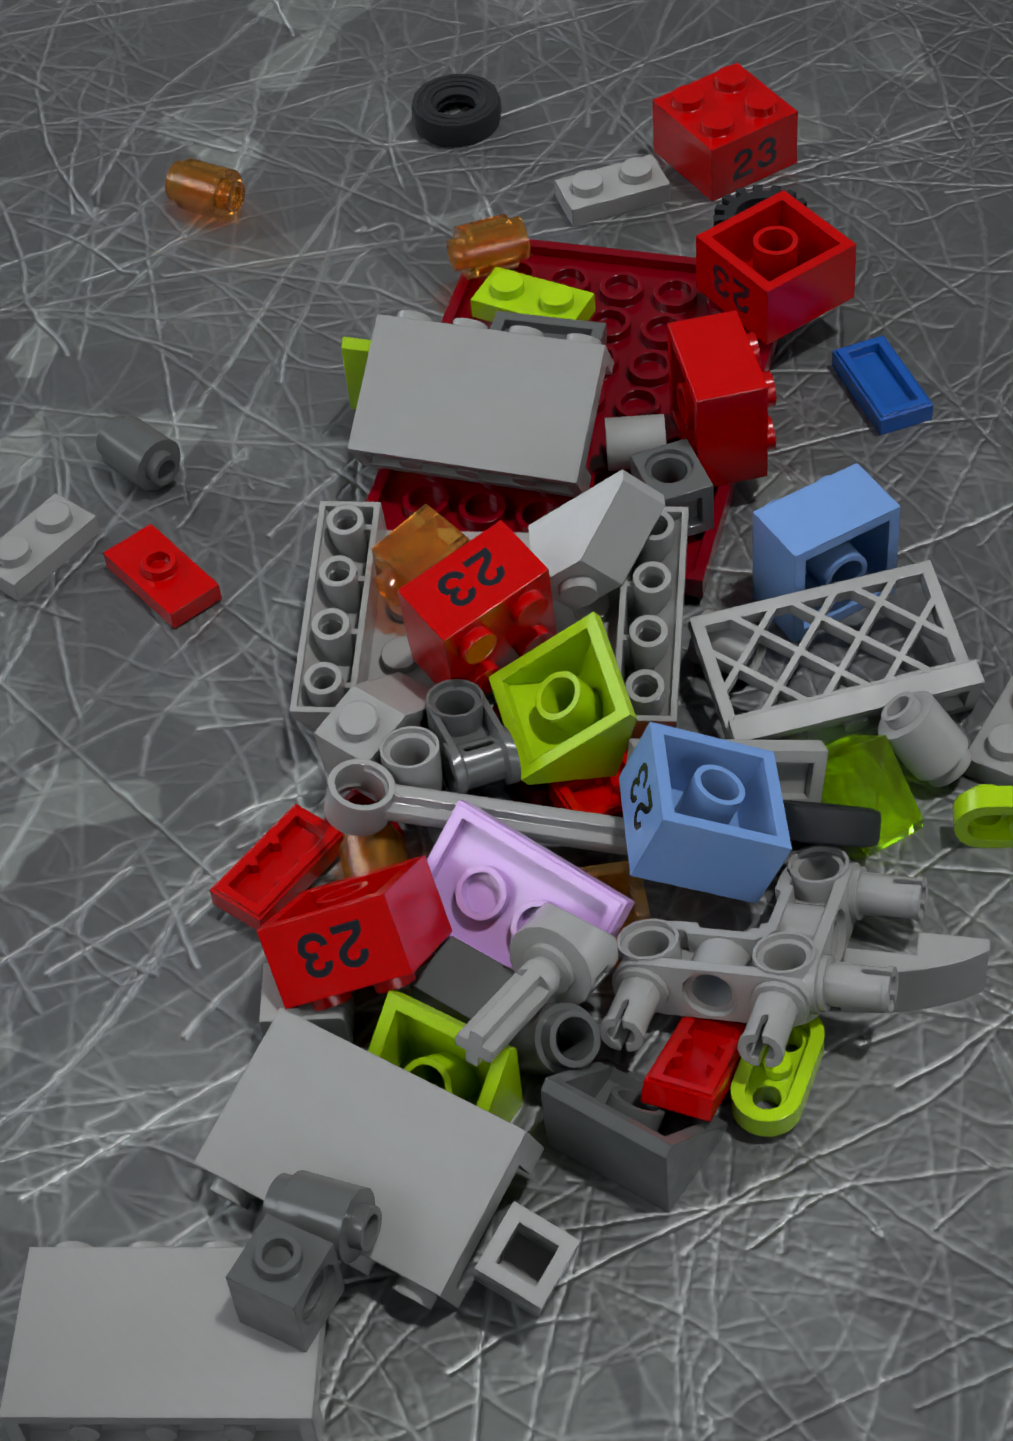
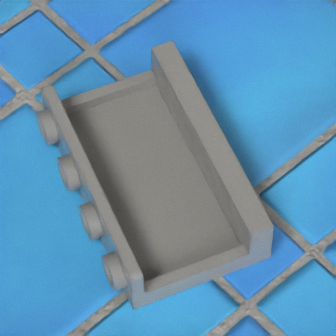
(480, 403)
(364, 1121)
(150, 1352)

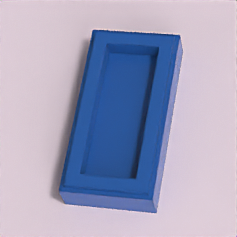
(882, 385)

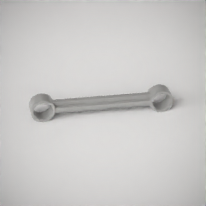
(434, 808)

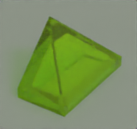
(867, 774)

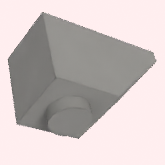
(595, 538)
(367, 716)

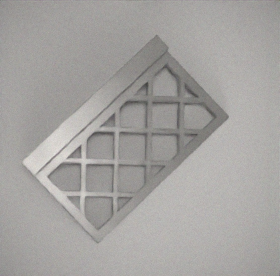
(860, 705)

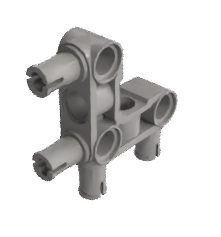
(771, 973)

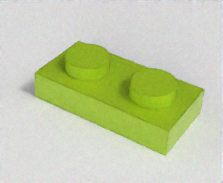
(526, 294)

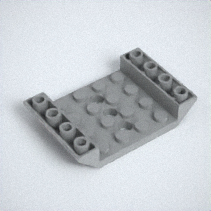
(359, 636)

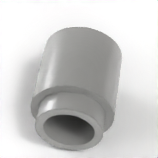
(925, 738)

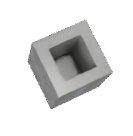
(526, 1259)

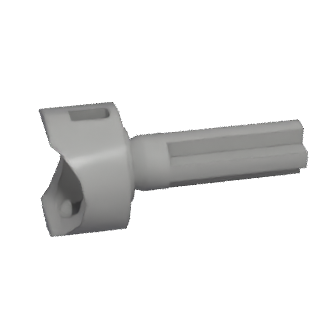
(553, 962)

